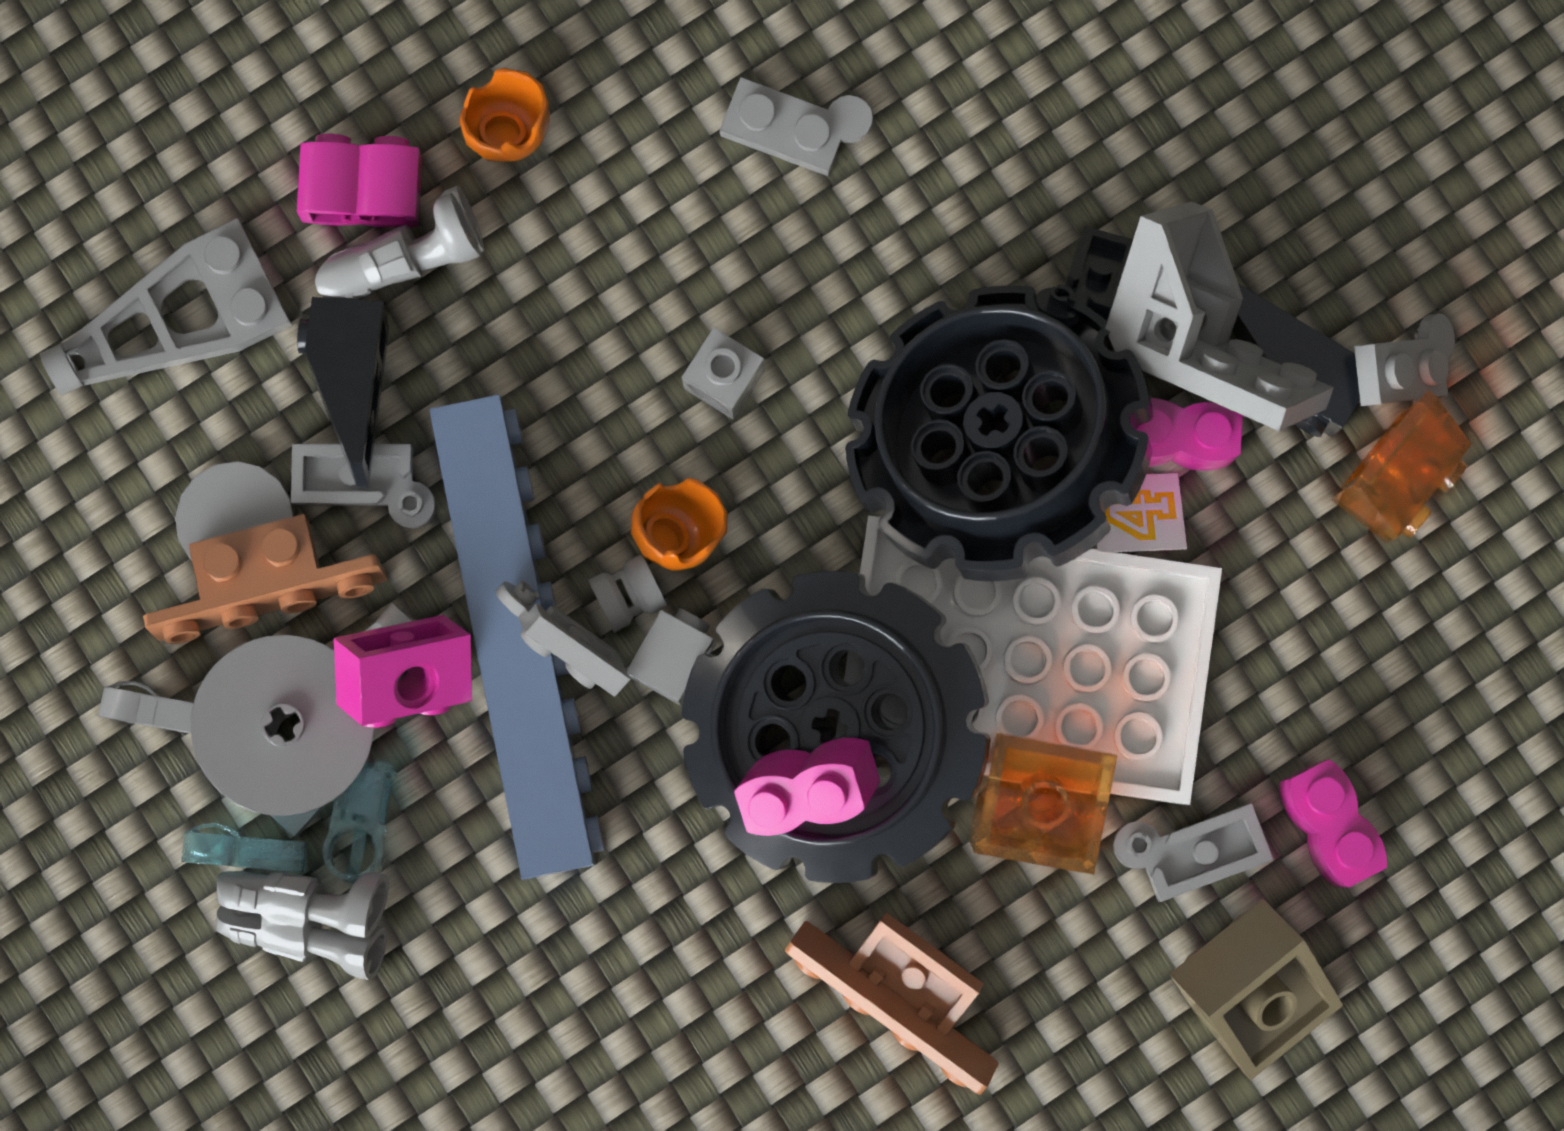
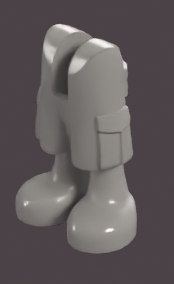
(401, 256)
(288, 914)

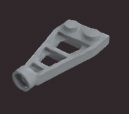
(236, 284)

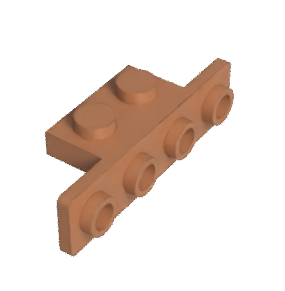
(258, 574)
(904, 988)

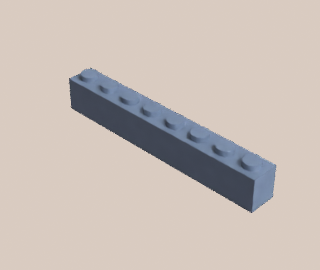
(520, 686)

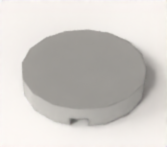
(229, 500)

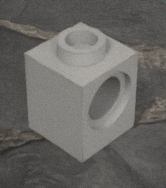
(723, 373)
(670, 653)

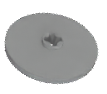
(264, 770)

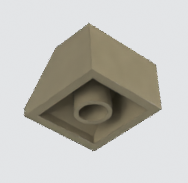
(1257, 988)

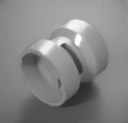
(639, 586)

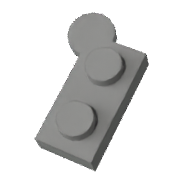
(794, 127)
(1408, 367)
(324, 479)
(554, 632)
(1194, 853)

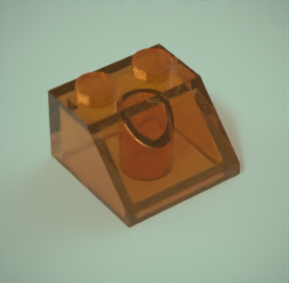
(1405, 469)
(1043, 803)

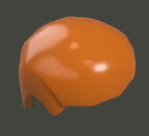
(506, 116)
(679, 524)

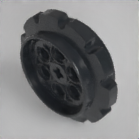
(998, 434)
(930, 755)

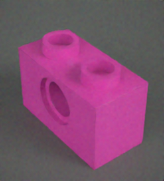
(373, 661)

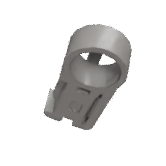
(145, 708)

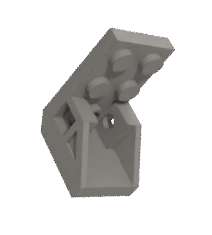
(1171, 271)

